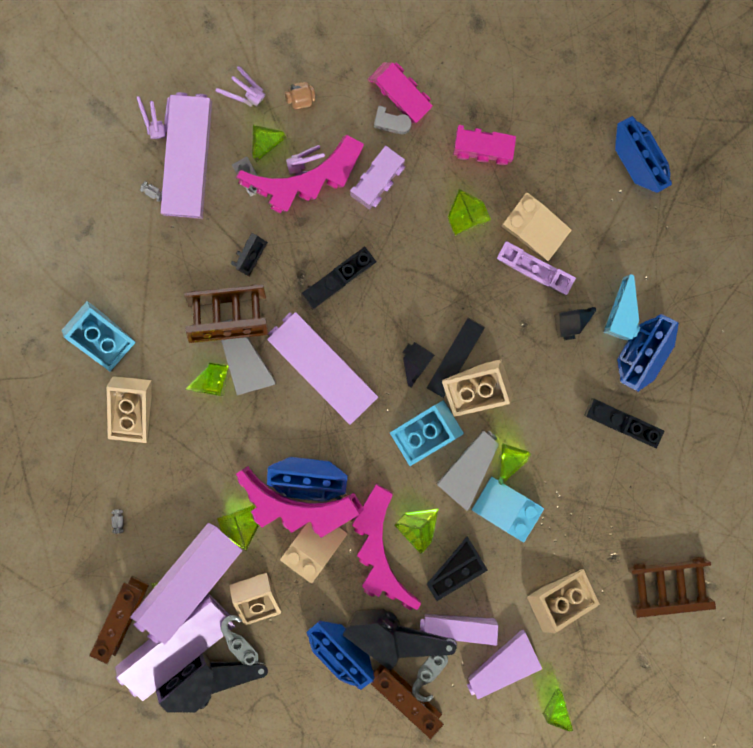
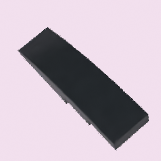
(456, 355)

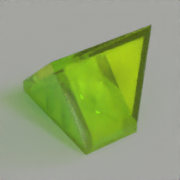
(265, 140)
(467, 213)
(211, 380)
(510, 461)
(239, 526)
(418, 528)
(556, 712)

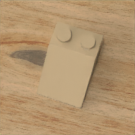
(536, 227)
(478, 388)
(128, 409)
(310, 552)
(563, 601)

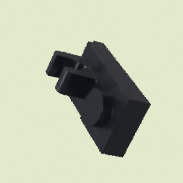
(250, 255)

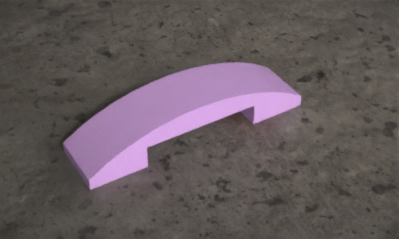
(535, 268)

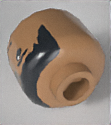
(300, 95)

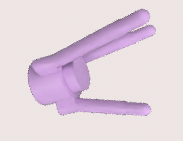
(253, 95)
(157, 129)
(297, 162)

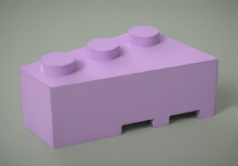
(378, 178)

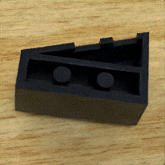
(457, 571)

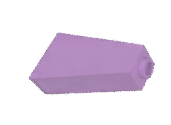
(462, 628)
(505, 667)

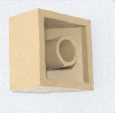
(255, 599)

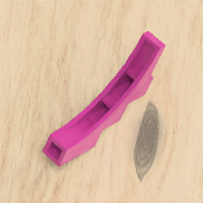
(283, 190)
(295, 514)
(372, 551)

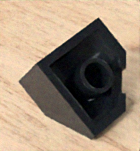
(572, 322)
(415, 361)

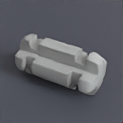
(151, 191)
(117, 521)

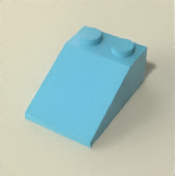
(624, 313)
(97, 336)
(426, 433)
(507, 509)

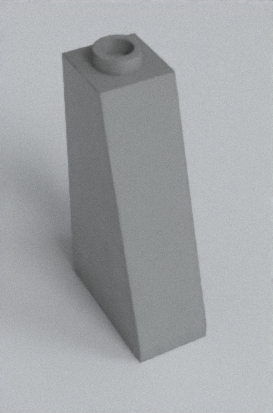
(246, 365)
(469, 469)

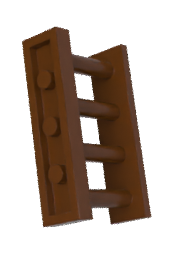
(231, 329)
(683, 604)
(119, 620)
(399, 693)

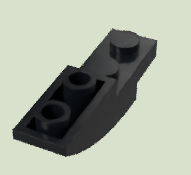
(338, 278)
(624, 423)

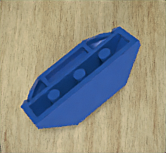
(642, 155)
(647, 352)
(307, 479)
(340, 654)

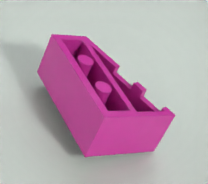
(401, 91)
(484, 146)

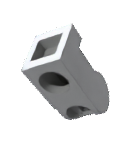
(392, 123)
(245, 165)

